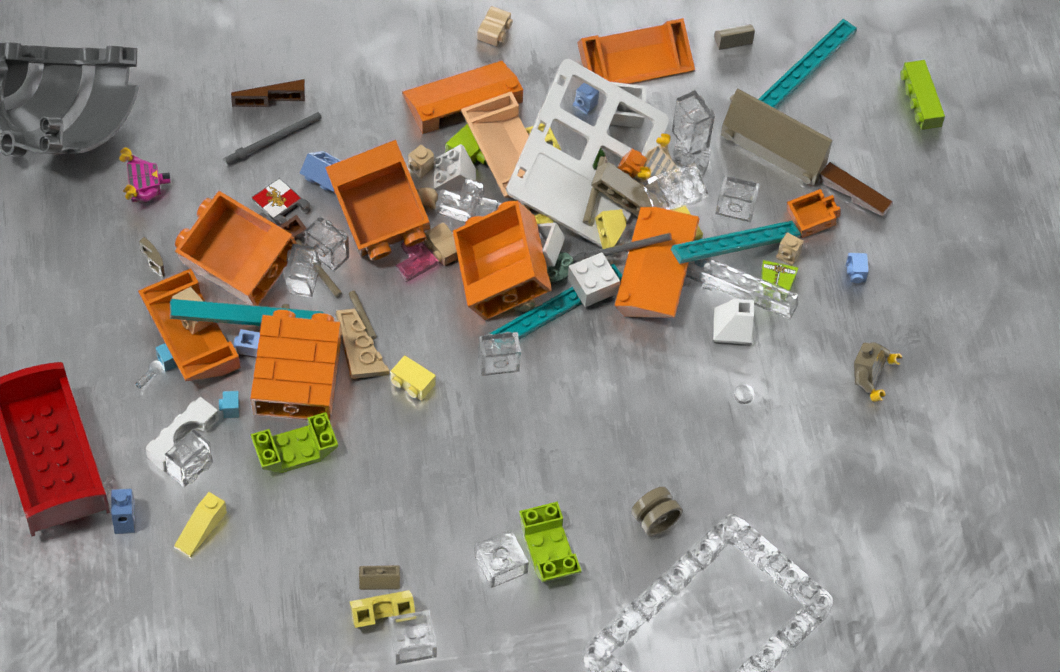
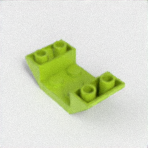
(295, 447)
(548, 542)

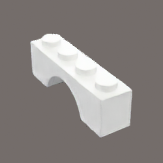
(198, 416)

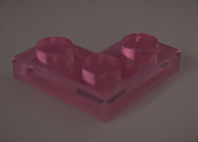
(419, 261)

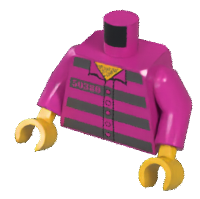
(143, 178)

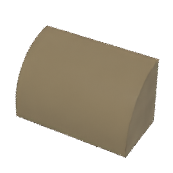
(734, 36)

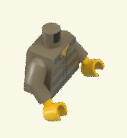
(869, 366)

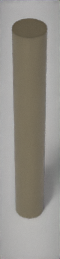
(362, 314)

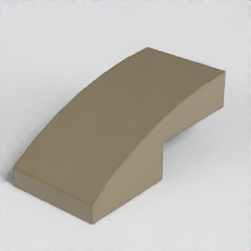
(154, 259)

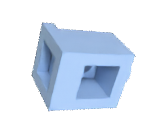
(586, 98)
(857, 267)
(247, 342)

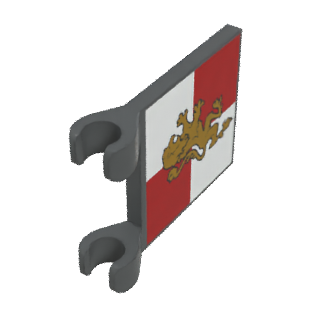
(279, 199)

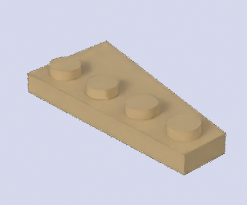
(358, 347)

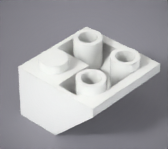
(453, 169)
(734, 322)

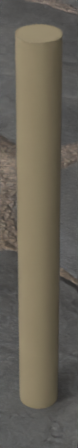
(592, 198)
(326, 279)

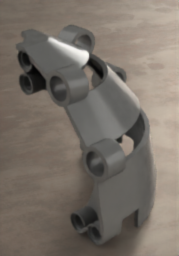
(39, 121)

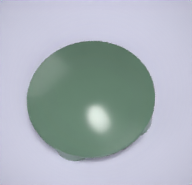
(560, 269)

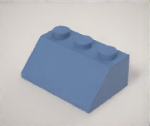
(315, 170)

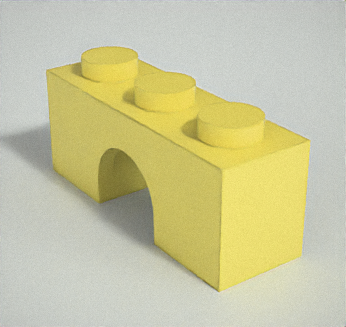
(367, 610)

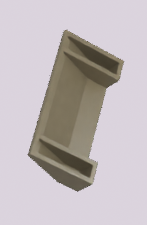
(776, 137)

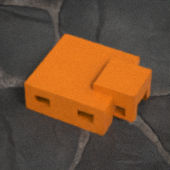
(813, 212)

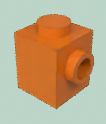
(632, 162)

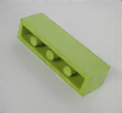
(922, 94)

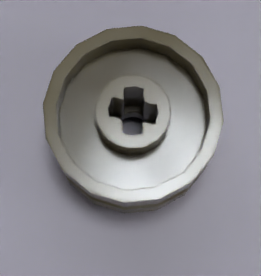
(656, 511)

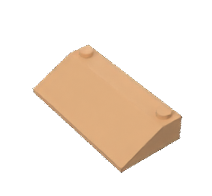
(498, 135)

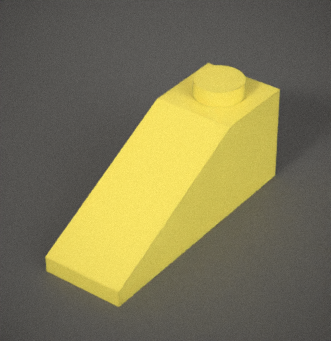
(201, 523)

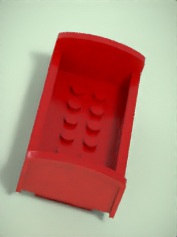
(48, 448)

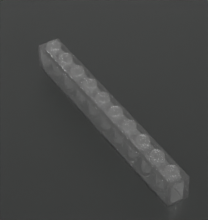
(735, 282)

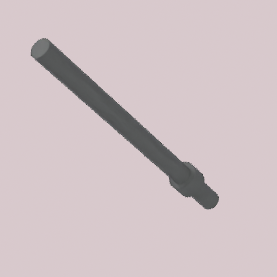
(242, 153)
(624, 247)

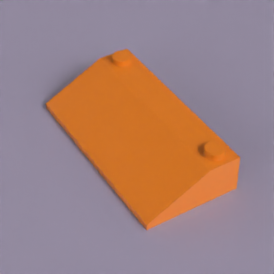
(639, 53)
(458, 92)
(652, 273)
(197, 354)

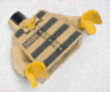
(657, 160)

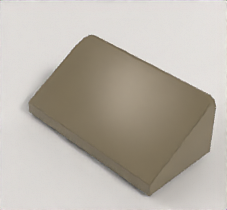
(379, 577)

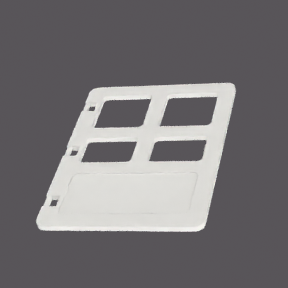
(561, 184)

